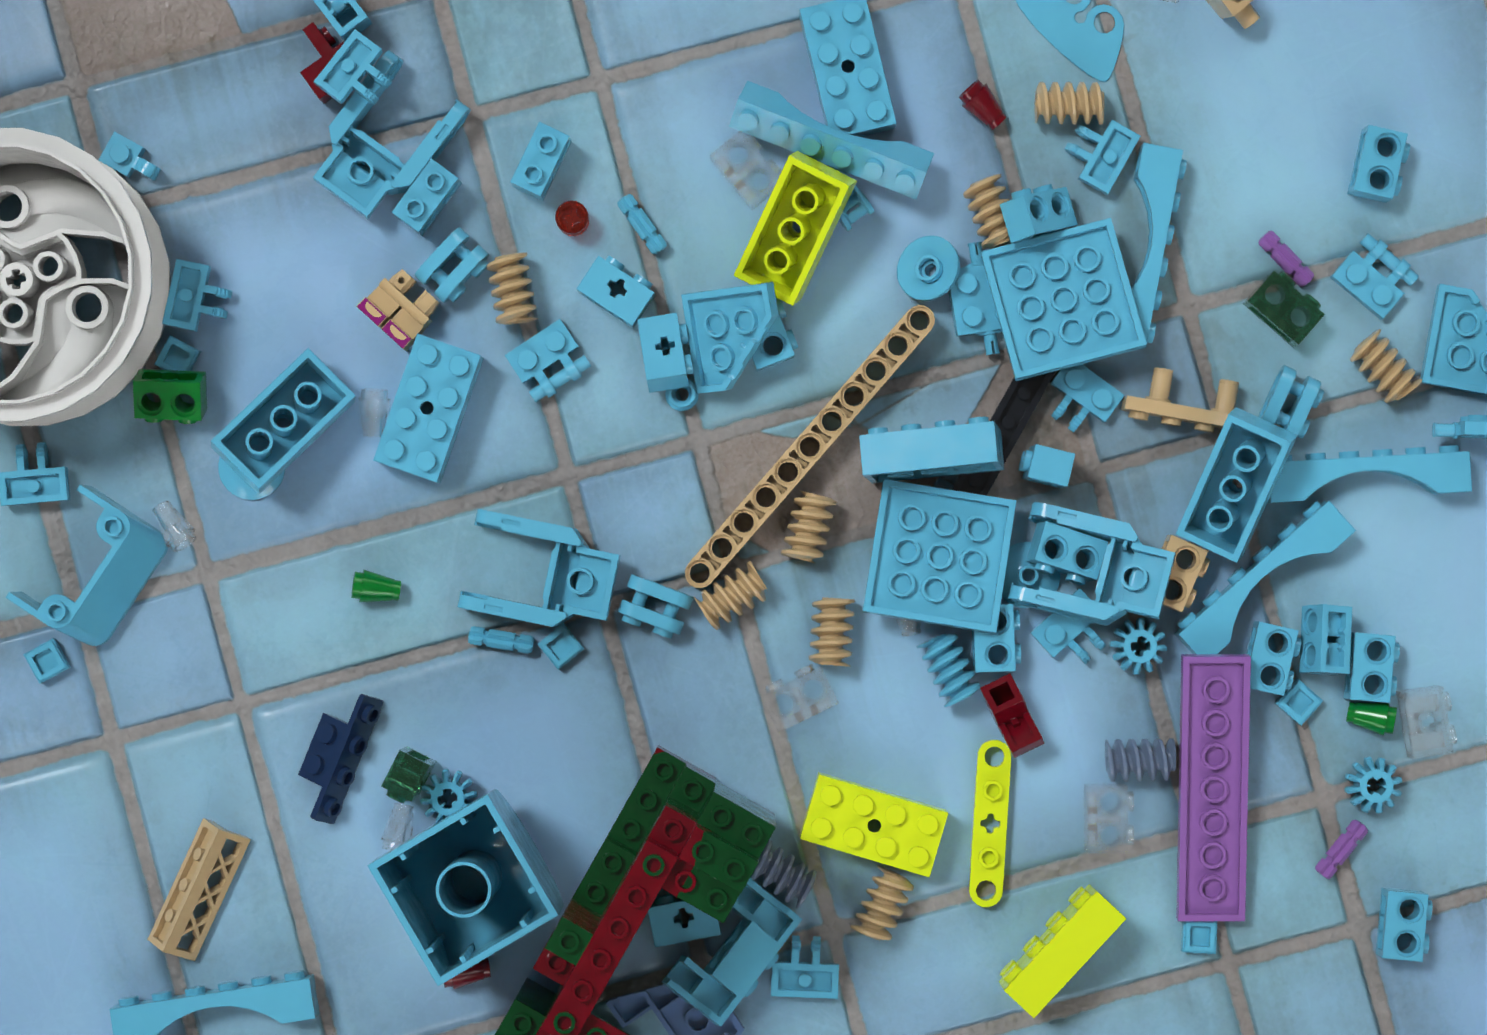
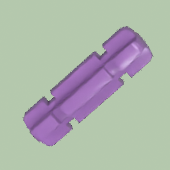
(1286, 258)
(1341, 849)

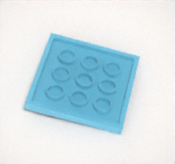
(1063, 299)
(939, 556)

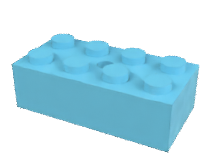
(845, 34)
(305, 396)
(422, 441)
(931, 451)
(1219, 512)

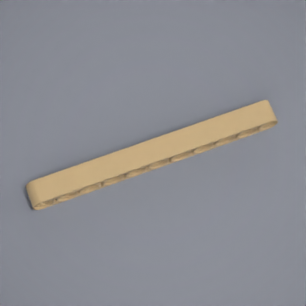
(814, 430)

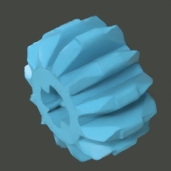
(1144, 655)
(440, 789)
(1368, 797)

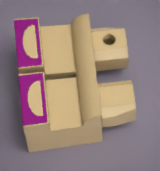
(384, 305)

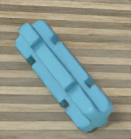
(641, 224)
(501, 639)

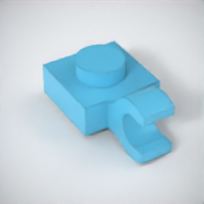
(126, 157)

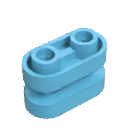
(452, 285)
(1307, 396)
(665, 622)

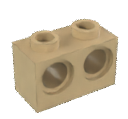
(1185, 577)

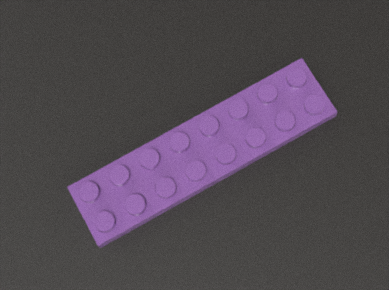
(1213, 787)

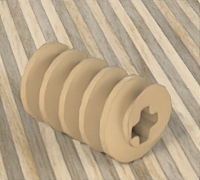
(1069, 102)
(990, 213)
(511, 289)
(1384, 367)
(808, 527)
(732, 596)
(831, 631)
(883, 905)

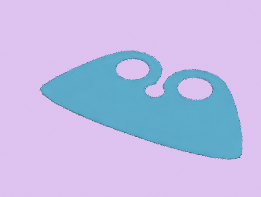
(1078, 42)

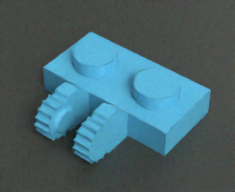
(349, 67)
(1107, 158)
(188, 294)
(1088, 391)
(36, 484)
(1059, 631)
(805, 978)

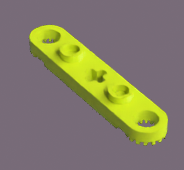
(989, 848)

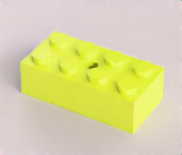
(777, 253)
(840, 819)
(1060, 950)

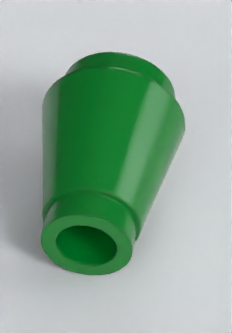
(374, 587)
(1372, 716)

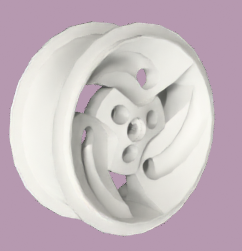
(71, 361)

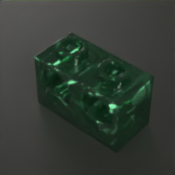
(1279, 315)
(407, 775)

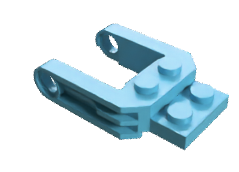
(364, 170)
(1130, 577)
(576, 581)

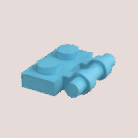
(1368, 284)
(543, 351)

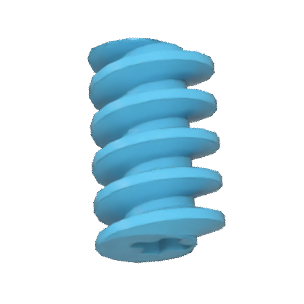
(949, 668)

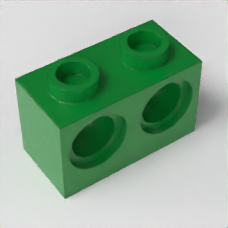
(169, 386)

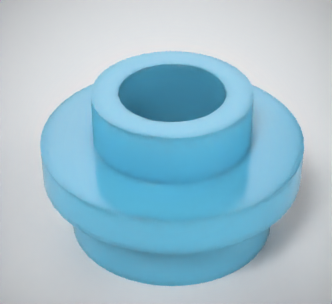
(682, 405)

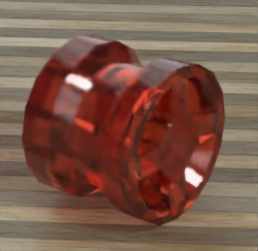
(568, 211)

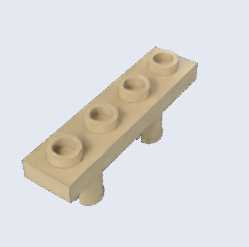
(1172, 414)

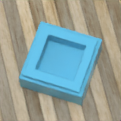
(177, 355)
(560, 646)
(47, 660)
(1299, 702)
(1199, 936)

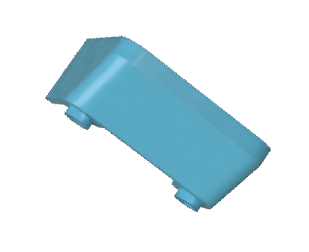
(114, 585)

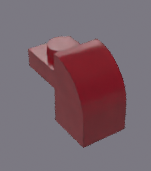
(322, 42)
(1011, 715)

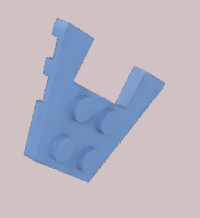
(672, 1011)

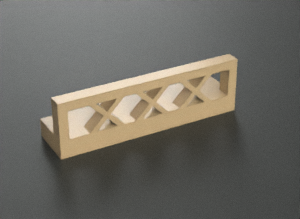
(192, 888)

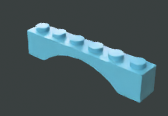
(885, 163)
(1156, 179)
(1435, 472)
(1213, 625)
(280, 999)

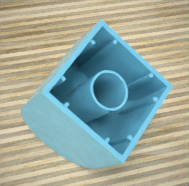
(468, 886)

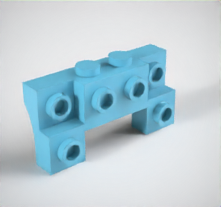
(739, 960)

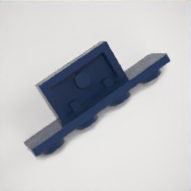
(336, 755)

